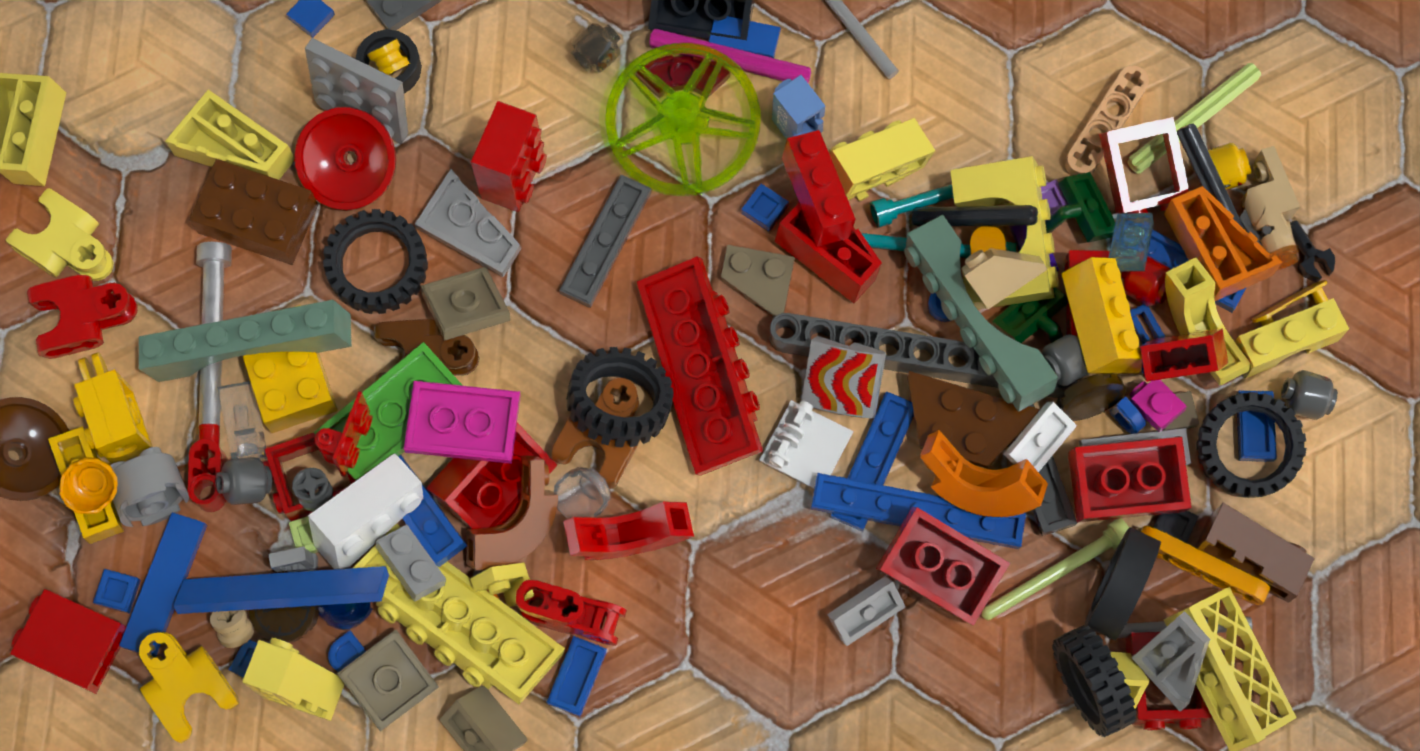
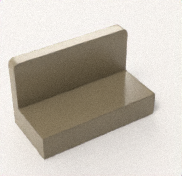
(482, 723)

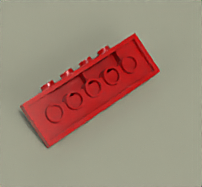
(702, 365)

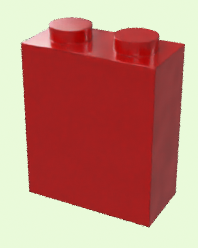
(1184, 355)
(68, 641)

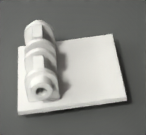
(805, 444)

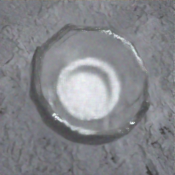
(582, 493)

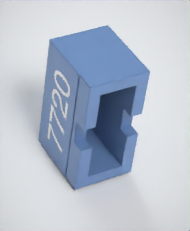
(797, 108)

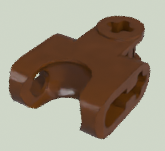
(412, 333)

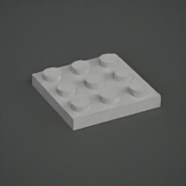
(348, 82)

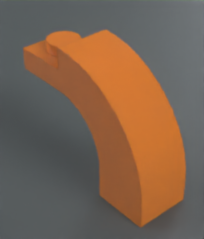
(979, 489)

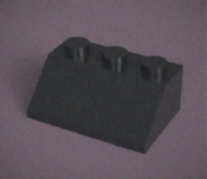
(697, 16)

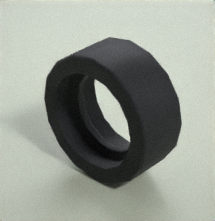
(380, 38)

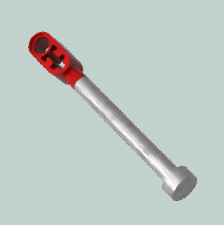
(213, 259)

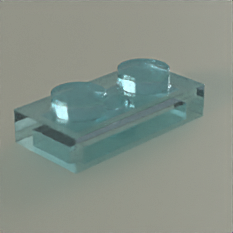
(1132, 241)

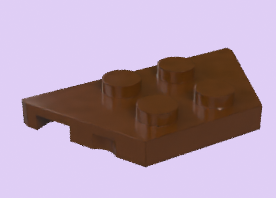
(971, 420)

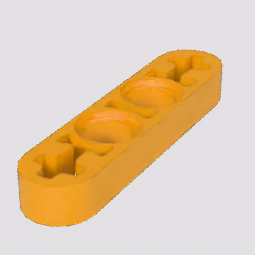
(1209, 568)

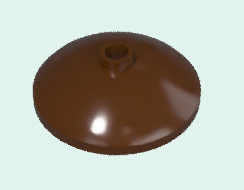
(26, 430)

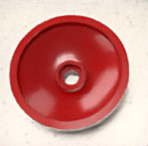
(324, 163)

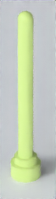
(1111, 538)

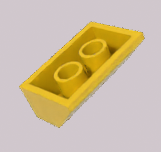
(1102, 317)

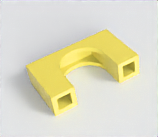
(1011, 184)

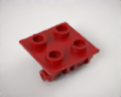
(341, 447)

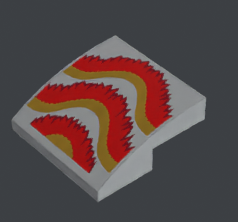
(843, 377)

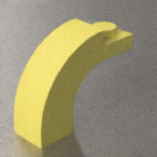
(1194, 310)

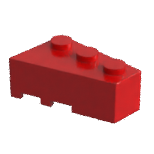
(845, 264)

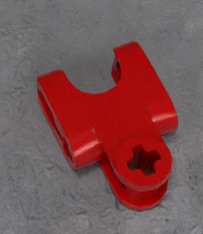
(83, 313)
(557, 600)

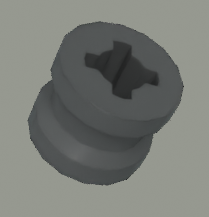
(306, 484)

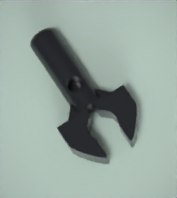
(1311, 254)

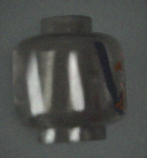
(596, 47)

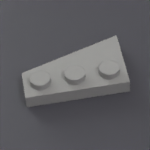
(466, 226)

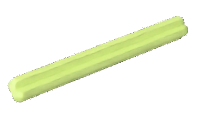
(1197, 114)

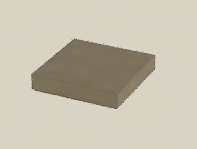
(465, 303)
(388, 680)

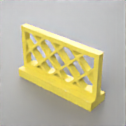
(1218, 678)

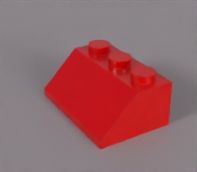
(486, 491)

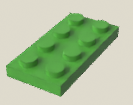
(390, 405)

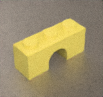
(1298, 332)

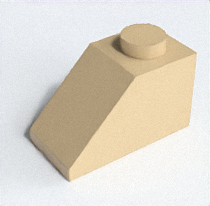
(1000, 273)

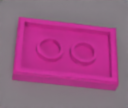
(462, 422)

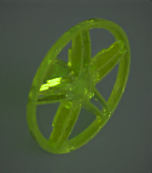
(683, 119)

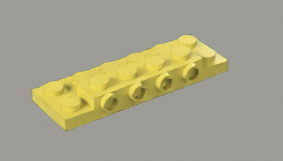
(470, 630)

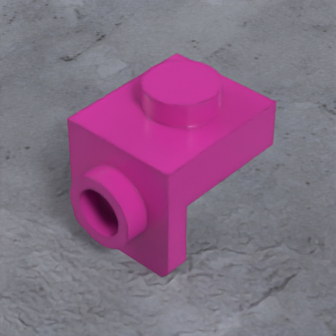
(1157, 403)

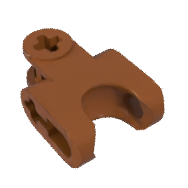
(616, 458)

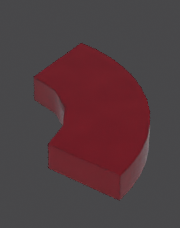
(677, 72)

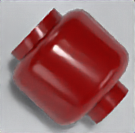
(1147, 285)

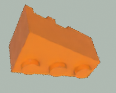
(1219, 242)

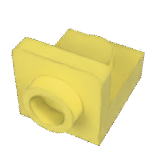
(503, 579)

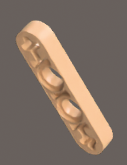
(1106, 121)

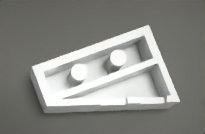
(364, 512)

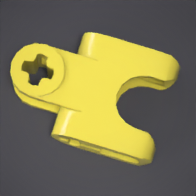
(64, 241)

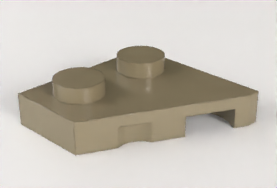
(759, 276)

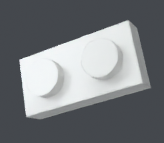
(1041, 436)

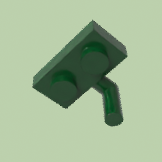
(1087, 207)
(1023, 319)

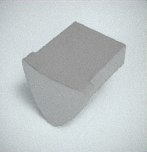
(294, 560)

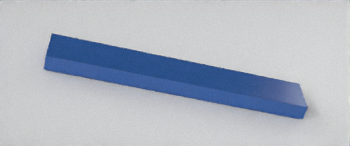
(893, 504)
(282, 590)

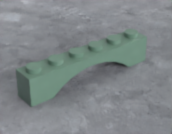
(296, 329)
(1018, 368)

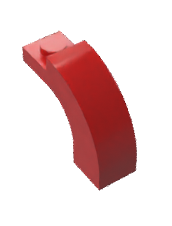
(629, 533)

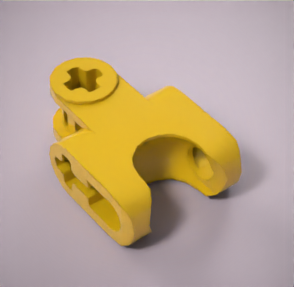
(179, 678)

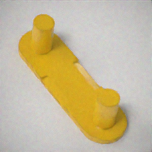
(1315, 289)

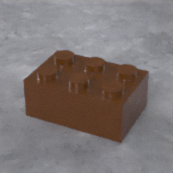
(254, 211)

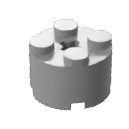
(148, 488)

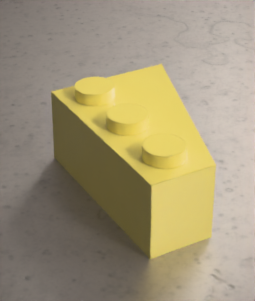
(28, 126)
(224, 133)
(881, 157)
(290, 679)

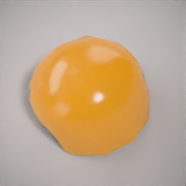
(88, 485)

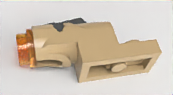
(1269, 207)

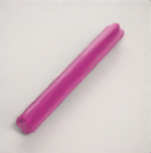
(746, 60)

